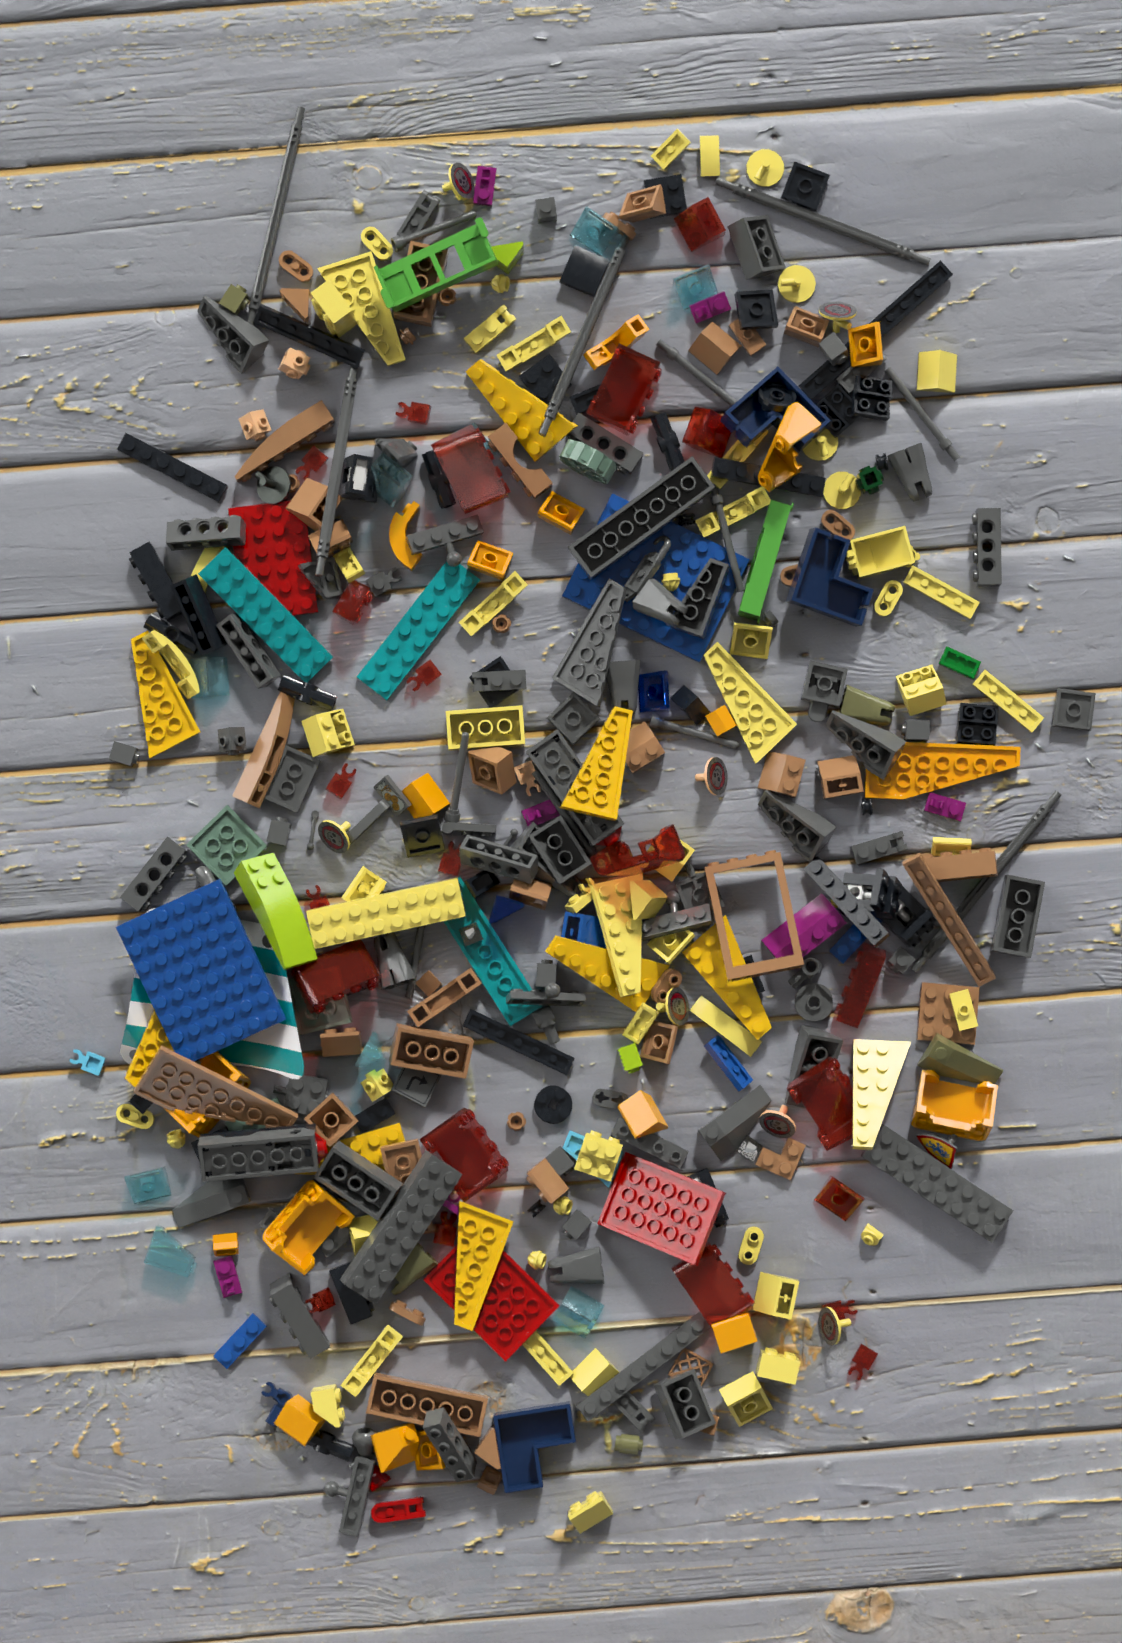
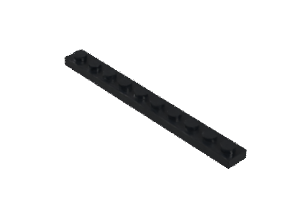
(888, 320)

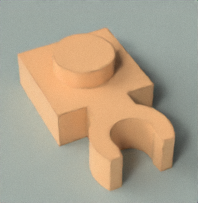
(525, 776)

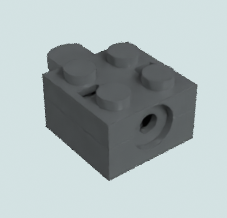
(823, 688)

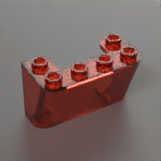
(625, 389)
(470, 469)
(619, 861)
(336, 974)
(828, 1100)
(469, 1150)
(713, 1286)

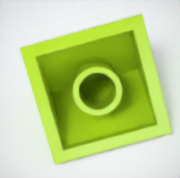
(508, 255)

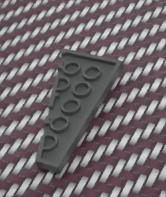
(589, 655)

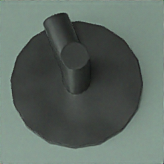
(273, 484)

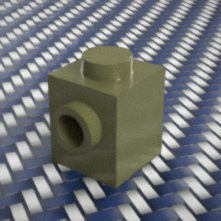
(235, 299)

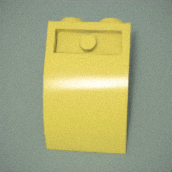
(879, 553)

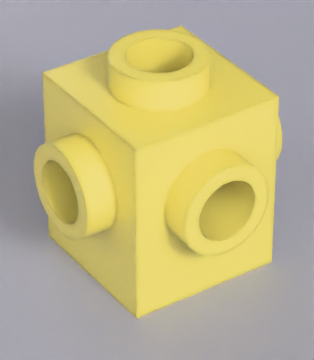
(377, 1084)

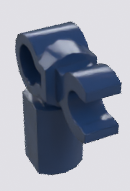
(281, 1397)

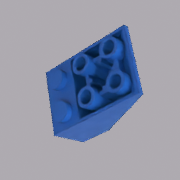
(583, 929)

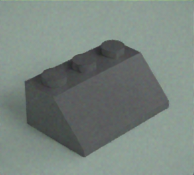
(756, 246)
(560, 849)
(684, 1404)

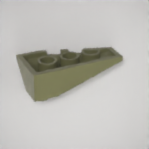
(957, 1062)

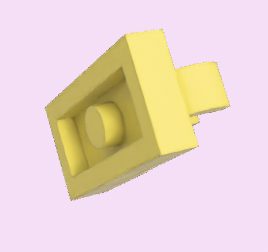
(671, 149)
(577, 901)

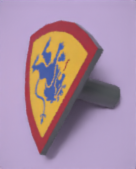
(939, 1148)

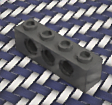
(632, 454)
(992, 517)
(233, 536)
(248, 650)
(499, 859)
(131, 894)
(651, 1144)
(450, 1444)

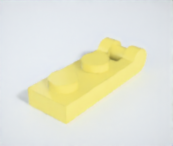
(489, 329)

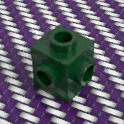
(869, 473)

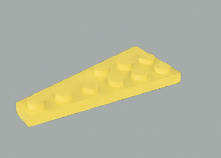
(753, 710)

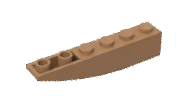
(287, 438)
(266, 753)

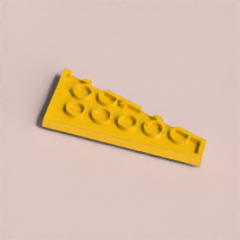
(519, 410)
(162, 705)
(600, 779)
(595, 966)

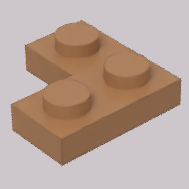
(784, 1163)

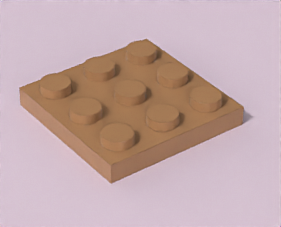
(937, 1013)

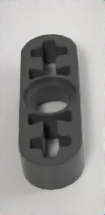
(367, 821)

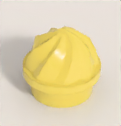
(500, 283)
(671, 581)
(176, 1138)
(563, 1205)
(537, 1259)

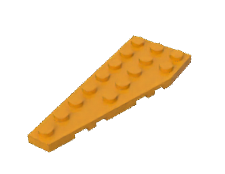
(937, 766)

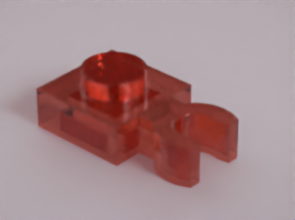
(417, 413)
(313, 461)
(426, 673)
(339, 783)
(450, 863)
(317, 900)
(444, 1232)
(321, 1300)
(841, 1309)
(863, 1358)

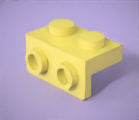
(364, 885)

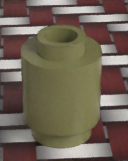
(628, 1444)

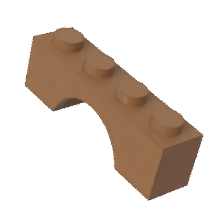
(535, 480)
(444, 997)

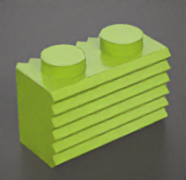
(630, 1058)

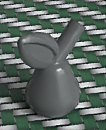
(363, 1443)

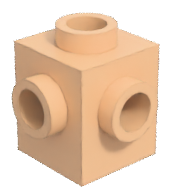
(295, 363)
(255, 425)

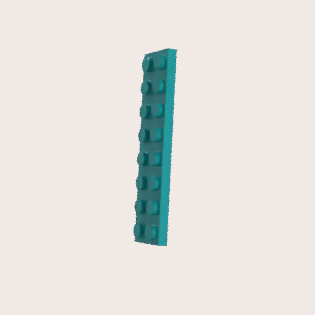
(265, 615)
(418, 629)
(491, 959)

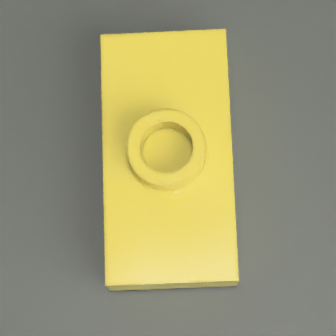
(349, 564)
(952, 845)
(963, 1010)
(640, 1023)

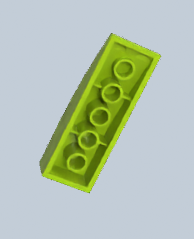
(276, 909)

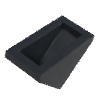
(690, 704)
(481, 883)

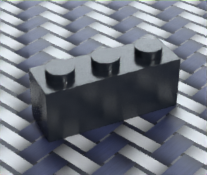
(355, 1305)

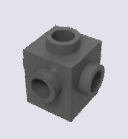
(232, 740)

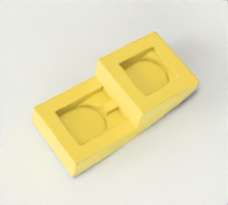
(709, 155)

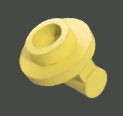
(871, 1235)

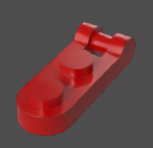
(398, 1510)

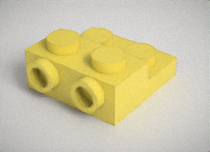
(598, 1155)

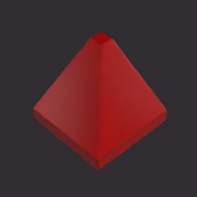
(378, 1479)

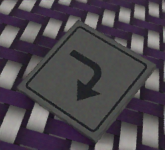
(416, 1085)

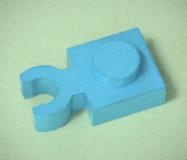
(91, 1062)

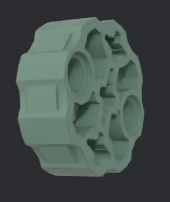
(587, 461)

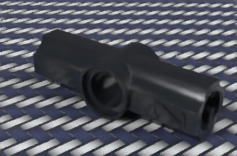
(667, 440)
(438, 480)
(182, 641)
(307, 693)
(328, 1444)

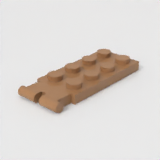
(399, 1162)

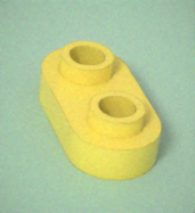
(378, 243)
(887, 598)
(135, 1116)
(750, 1245)

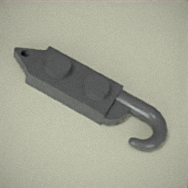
(646, 568)

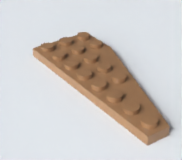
(188, 1086)

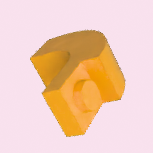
(626, 335)
(397, 536)

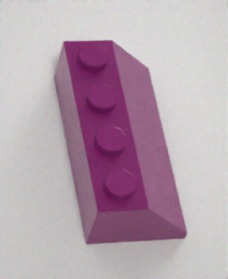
(813, 924)

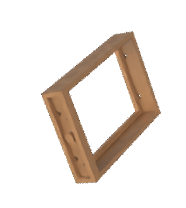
(763, 967)

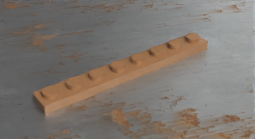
(949, 919)

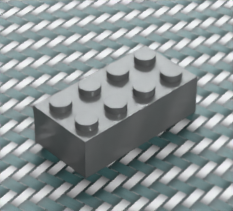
(1017, 916)
(358, 1180)

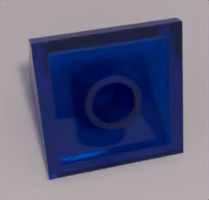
(653, 692)
(504, 907)

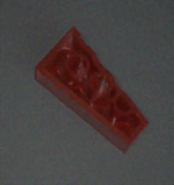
(861, 985)

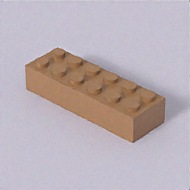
(411, 1399)

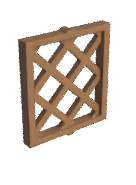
(677, 1361)

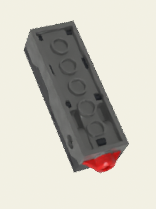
(559, 768)
(260, 1152)

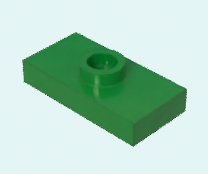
(959, 662)

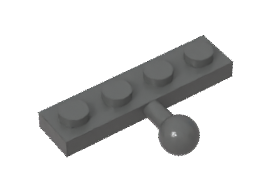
(444, 536)
(676, 920)
(550, 997)
(355, 1495)

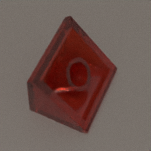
(838, 1198)

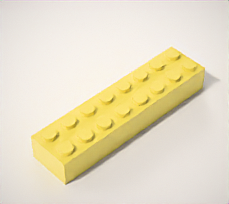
(386, 913)

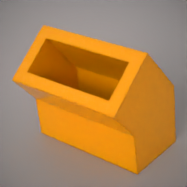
(721, 720)
(225, 1244)

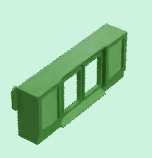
(401, 285)
(764, 560)

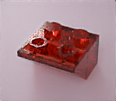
(700, 224)
(706, 432)
(352, 602)

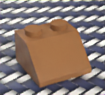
(642, 748)
(492, 768)
(781, 774)

